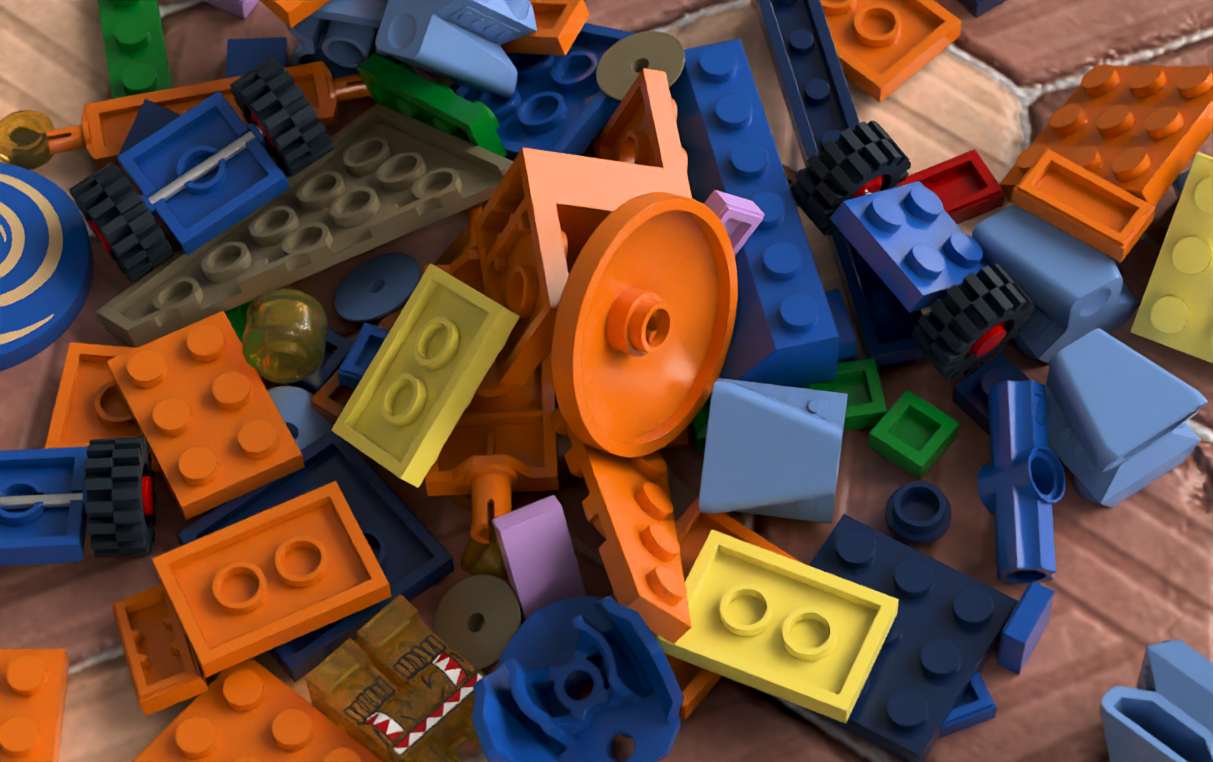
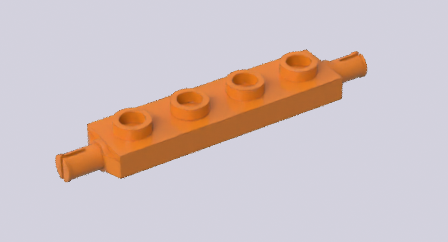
(109, 121)

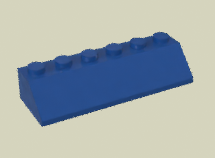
(782, 313)

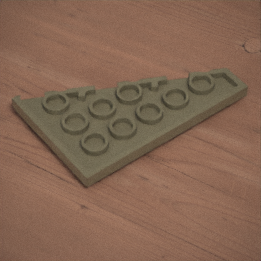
(371, 189)

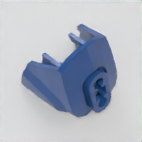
(533, 696)

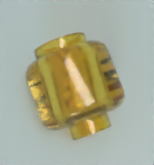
(285, 335)

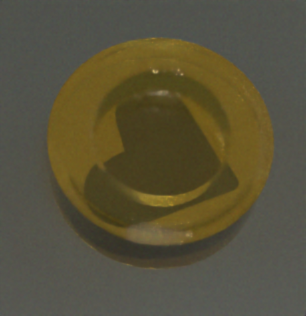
(25, 139)

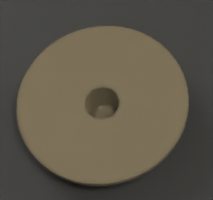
(631, 54)
(478, 619)

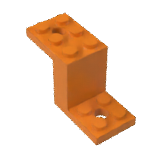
(555, 204)

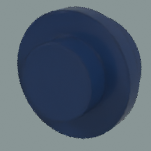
(918, 513)

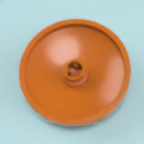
(644, 324)

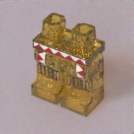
(399, 689)

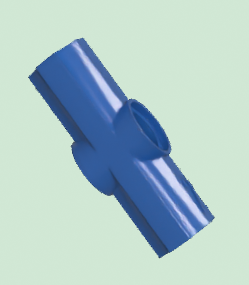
(1021, 482)

